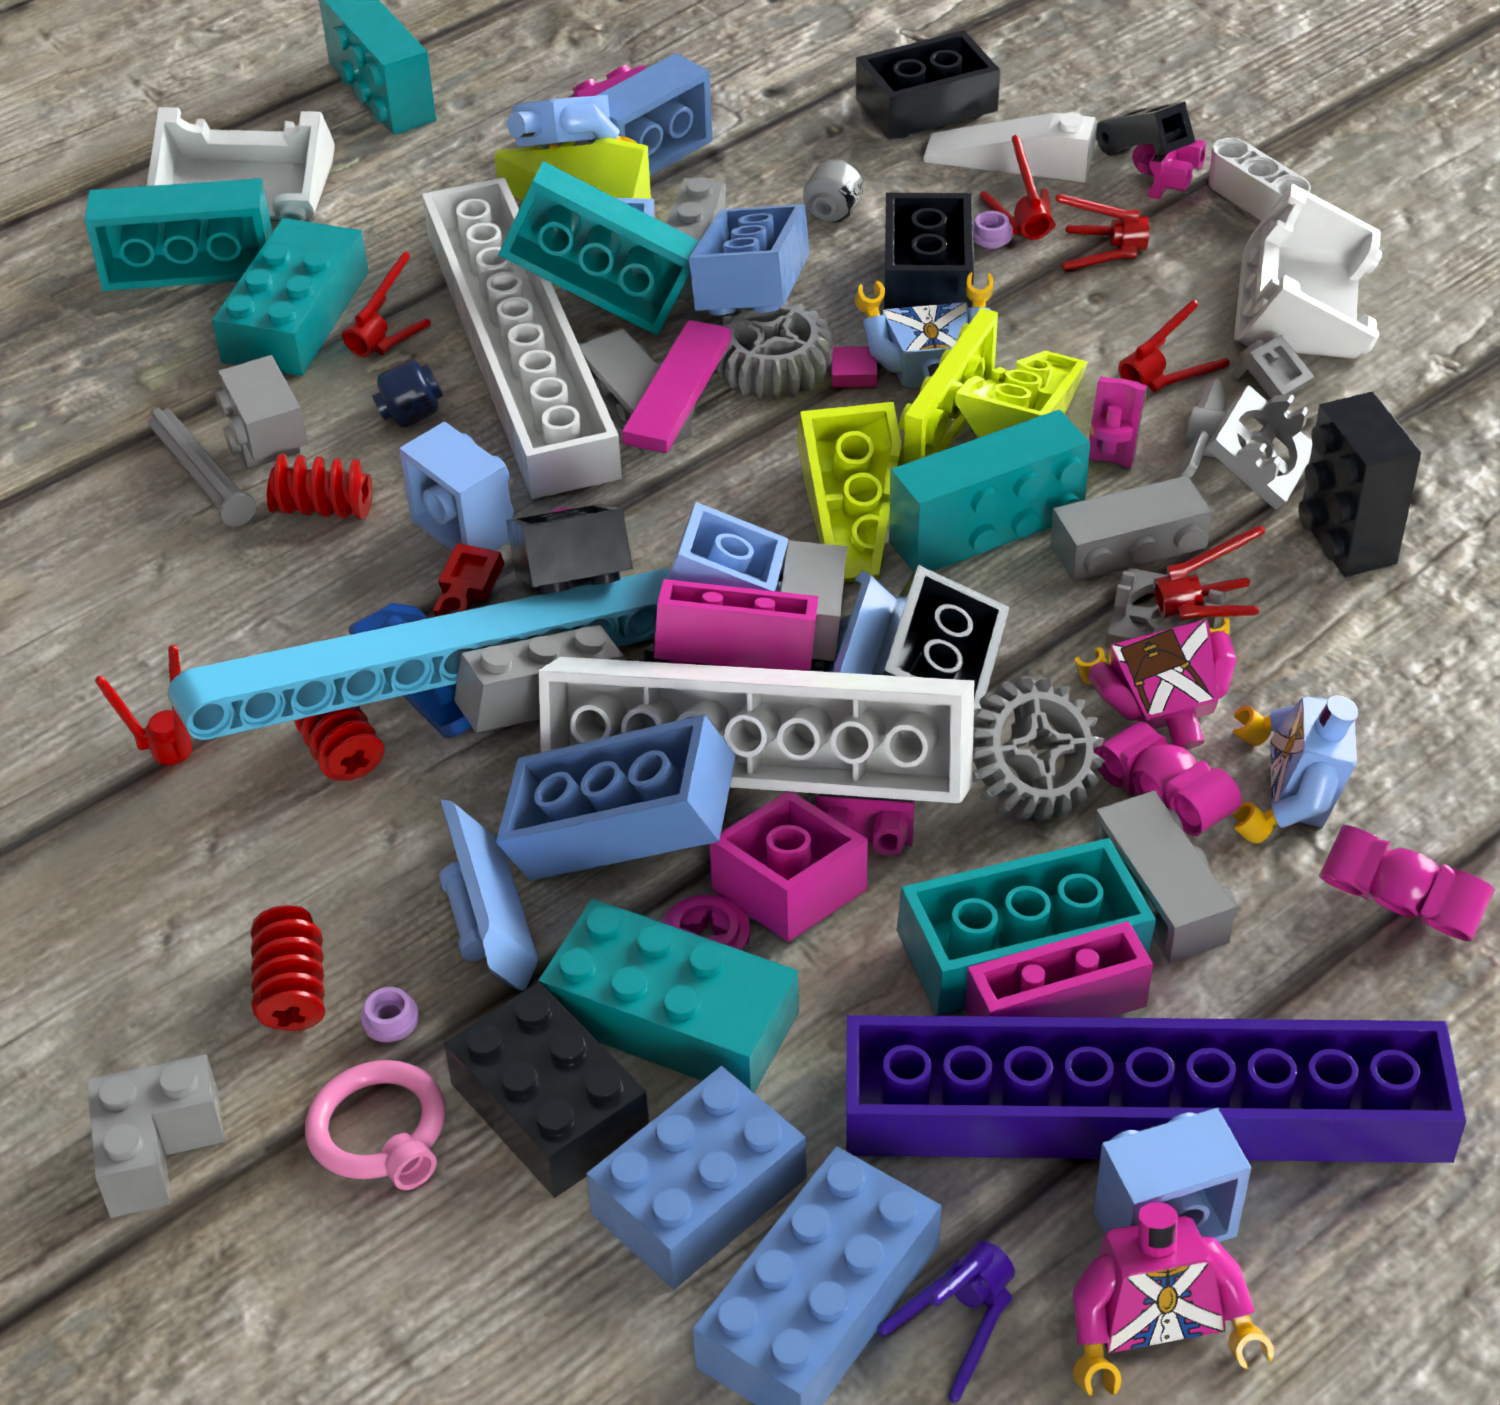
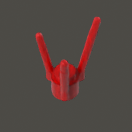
(1032, 213)
(1127, 233)
(370, 329)
(1148, 361)
(1181, 593)
(165, 731)

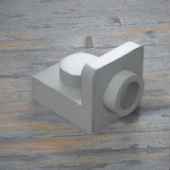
(1274, 367)

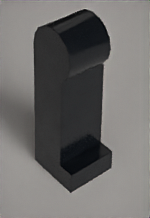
(1162, 125)

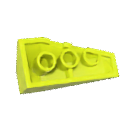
(607, 164)
(1015, 396)
(847, 478)

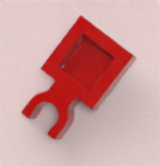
(467, 576)

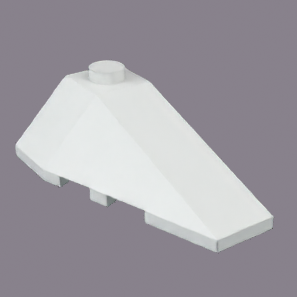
(1053, 145)

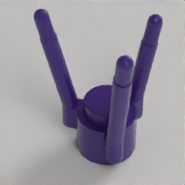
(975, 1282)

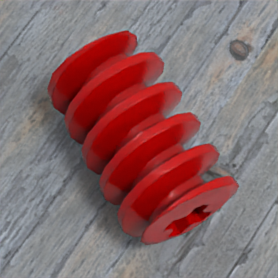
(319, 489)
(342, 743)
(287, 969)

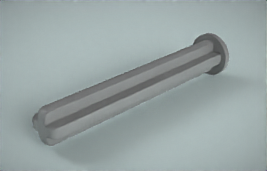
(234, 506)

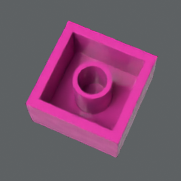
(789, 865)

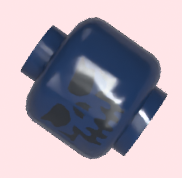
(407, 393)

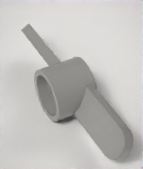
(1201, 427)

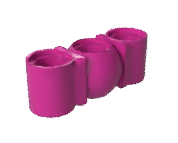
(1145, 763)
(1407, 883)

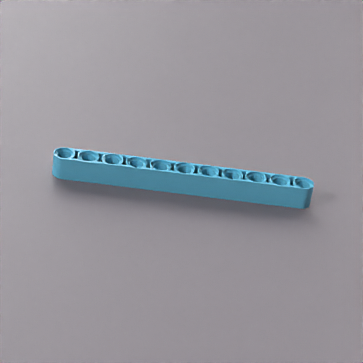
(398, 658)

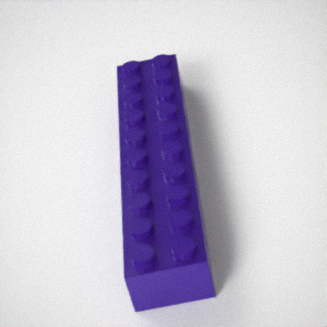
(1082, 1080)

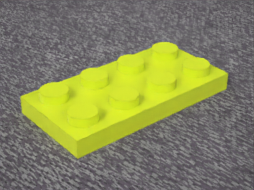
(934, 418)

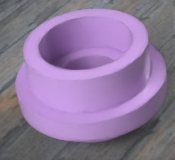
(992, 230)
(389, 1003)

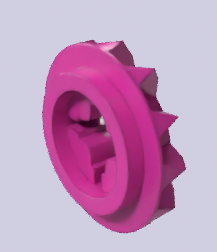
(727, 918)

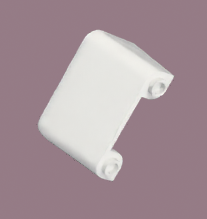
(289, 162)
(1305, 277)

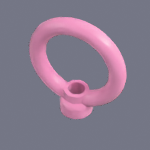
(404, 1156)

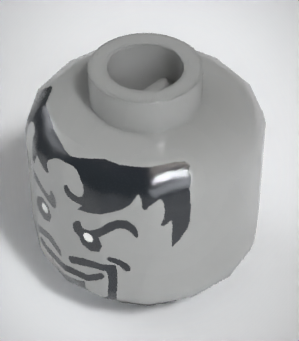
(834, 188)

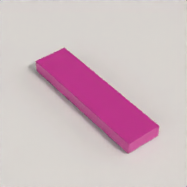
(676, 386)

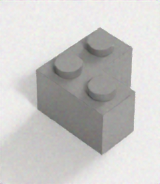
(260, 412)
(142, 1119)

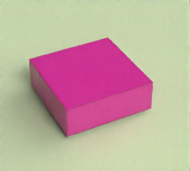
(853, 367)

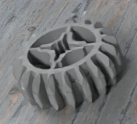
(776, 351)
(1032, 710)

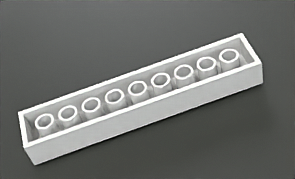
(522, 344)

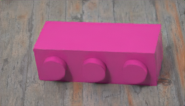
(734, 626)
(1074, 977)

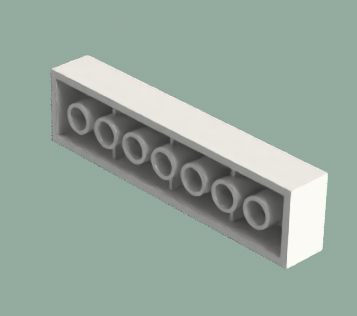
(783, 725)

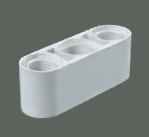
(1250, 176)

